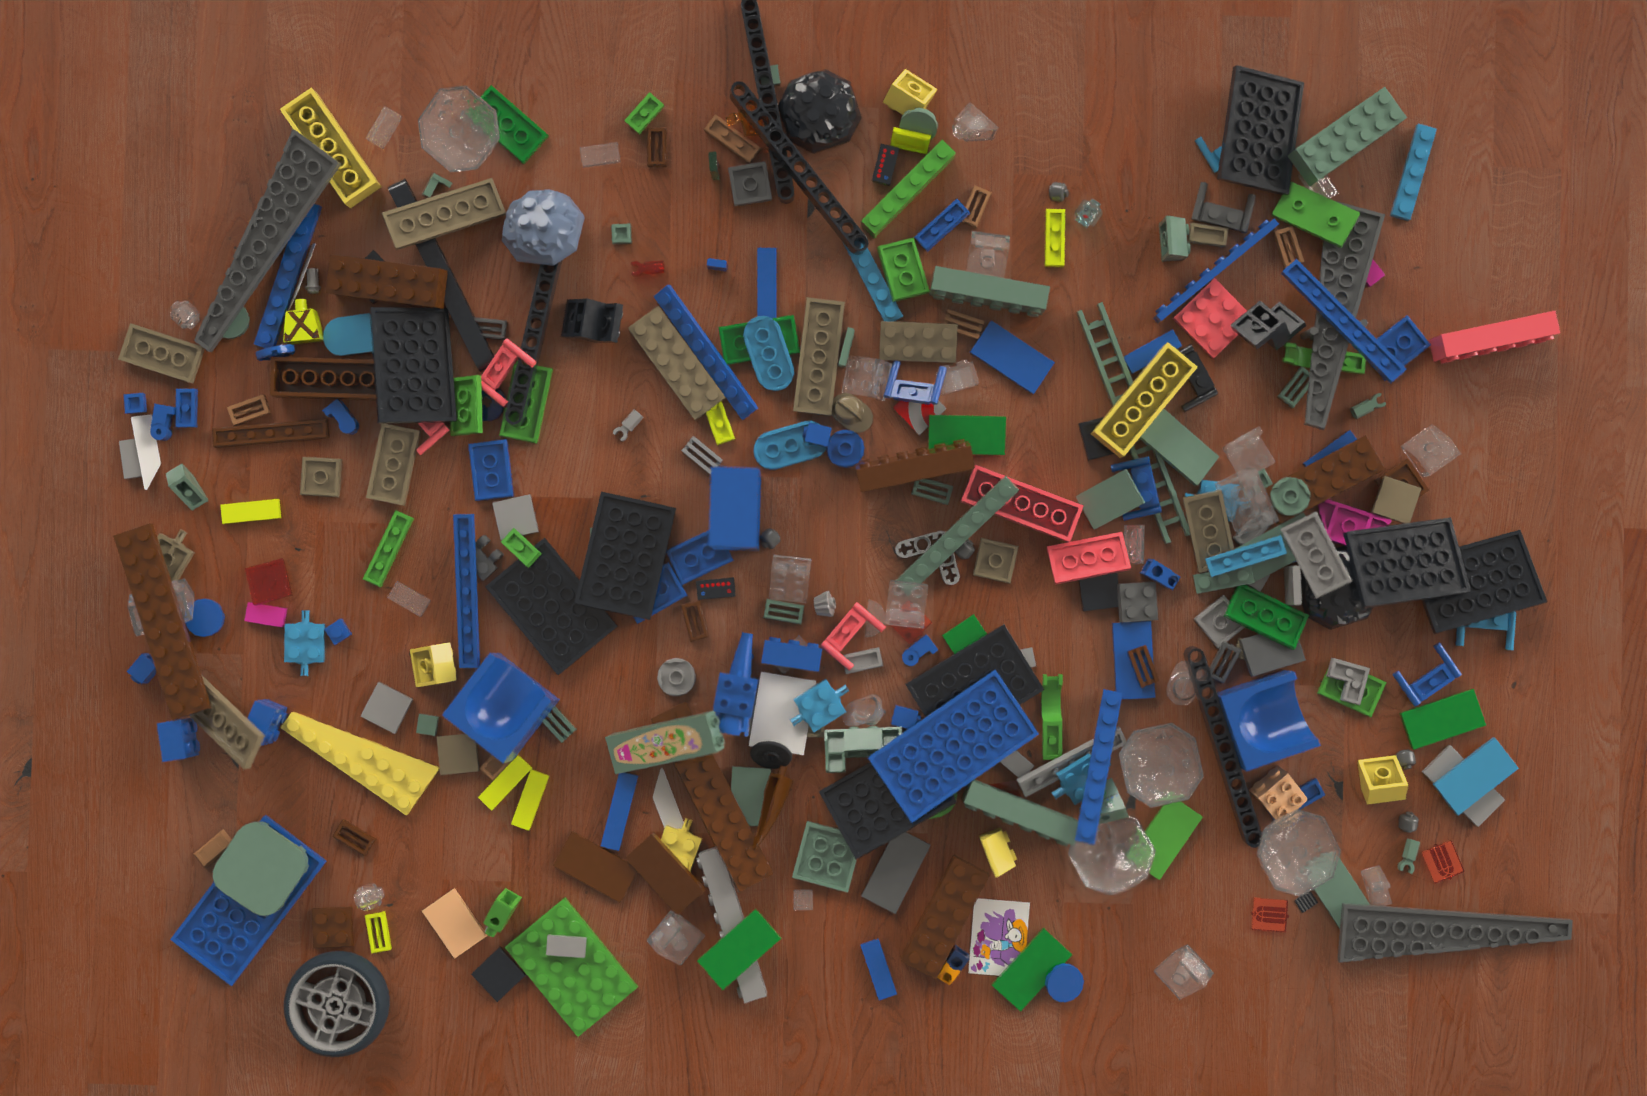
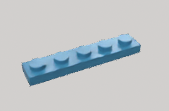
(1413, 172)
(875, 284)

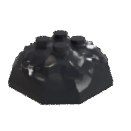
(819, 111)
(1338, 606)

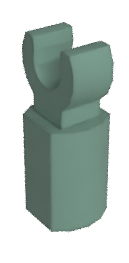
(1366, 406)
(1409, 855)

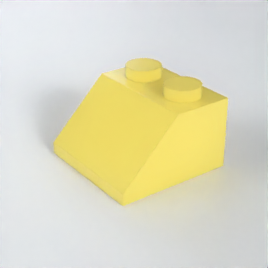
(909, 93)
(433, 664)
(1382, 779)
(997, 851)

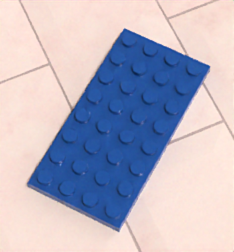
(953, 746)
(229, 935)

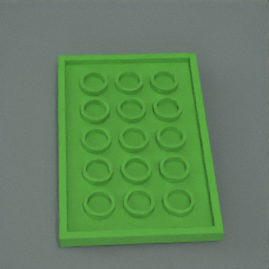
(576, 987)

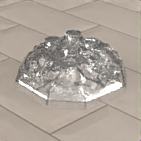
(459, 129)
(1161, 765)
(1298, 852)
(1117, 859)

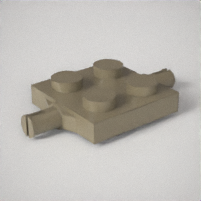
(175, 554)

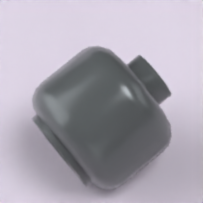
(1058, 191)
(770, 538)
(965, 550)
(1406, 758)
(1408, 822)

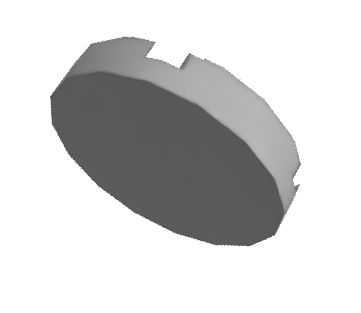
(676, 677)

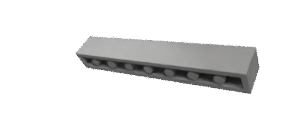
(728, 915)

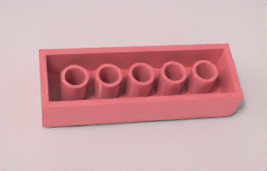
(1494, 337)
(1028, 507)

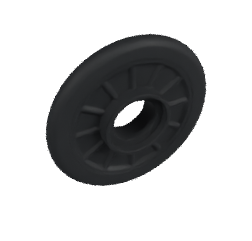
(760, 750)

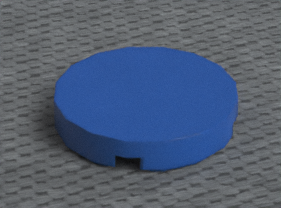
(275, 351)
(845, 448)
(207, 618)
(1064, 982)

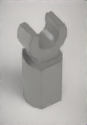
(629, 424)

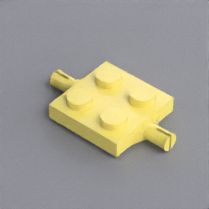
(682, 843)

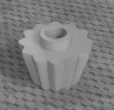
(825, 604)

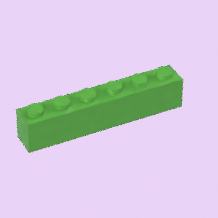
(908, 188)

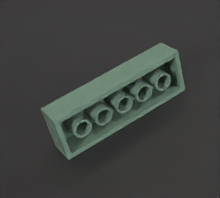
(1347, 136)
(989, 291)
(1021, 811)

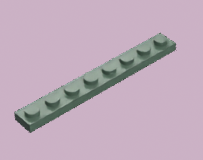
(960, 532)

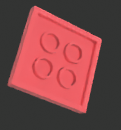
(1210, 318)

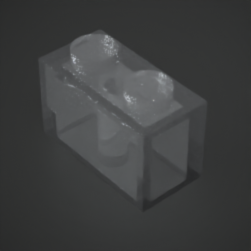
(959, 377)

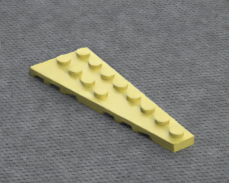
(383, 771)

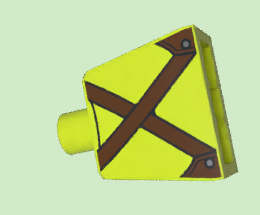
(302, 325)

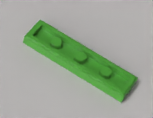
(388, 548)

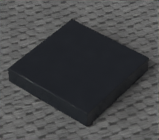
(1093, 447)
(1099, 592)
(498, 974)

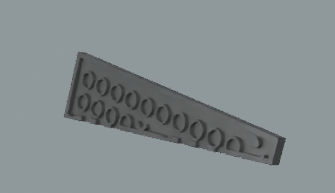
(287, 200)
(1344, 276)
(1400, 931)

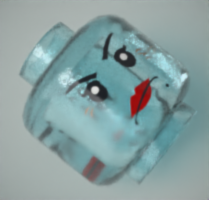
(1088, 212)

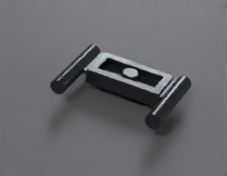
(1199, 380)

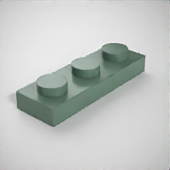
(1237, 577)

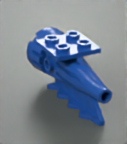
(737, 691)

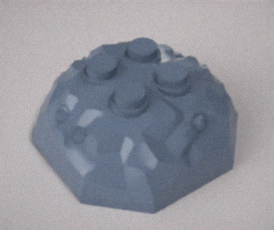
(542, 227)

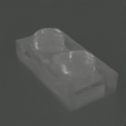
(1134, 543)

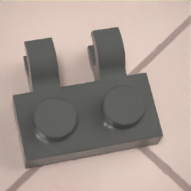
(486, 565)

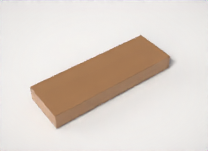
(732, 139)

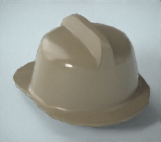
(852, 412)

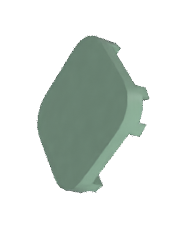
(260, 868)

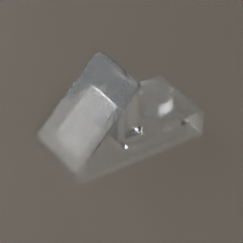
(1376, 886)

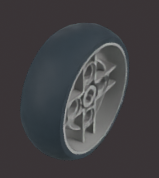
(303, 993)

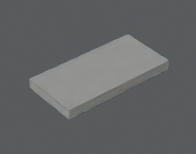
(1316, 555)
(1481, 809)

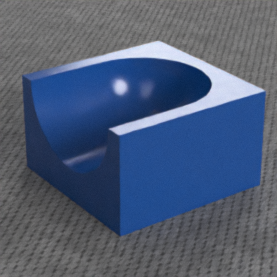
(735, 509)
(500, 707)
(1266, 720)

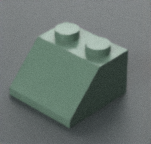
(1174, 239)

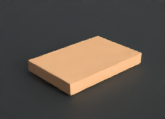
(454, 923)

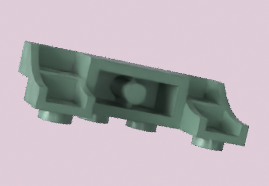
(854, 743)

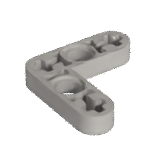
(934, 536)

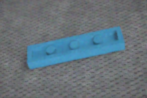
(1245, 556)

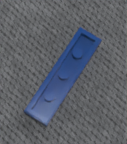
(766, 282)
(619, 811)

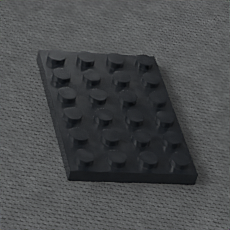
(1260, 130)
(412, 365)
(625, 555)
(1406, 562)
(1499, 581)
(544, 608)
(964, 668)
(868, 811)

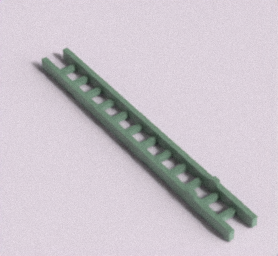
(1107, 384)

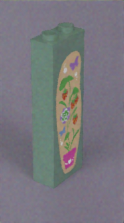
(665, 742)

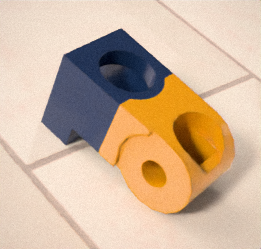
(953, 965)

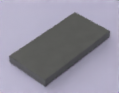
(895, 871)

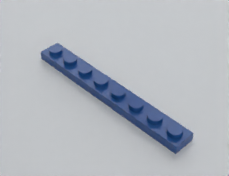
(1208, 274)
(286, 280)
(1343, 321)
(706, 352)
(466, 590)
(1098, 767)

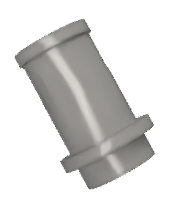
(312, 281)

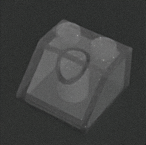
(973, 125)
(988, 254)
(1430, 450)
(675, 938)
(1184, 972)

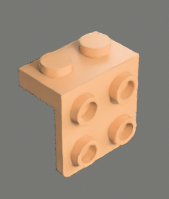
(1278, 792)

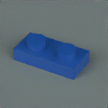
(186, 408)

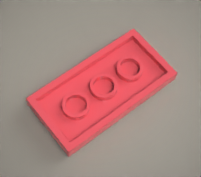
(1088, 558)

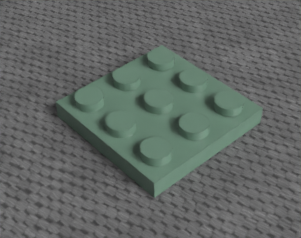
(824, 858)

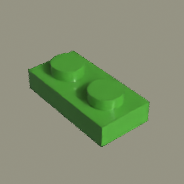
(644, 113)
(521, 547)

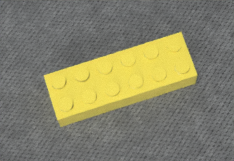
(315, 122)
(1144, 400)

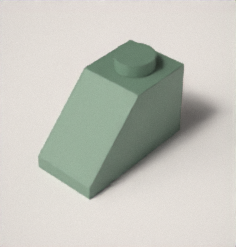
(186, 487)

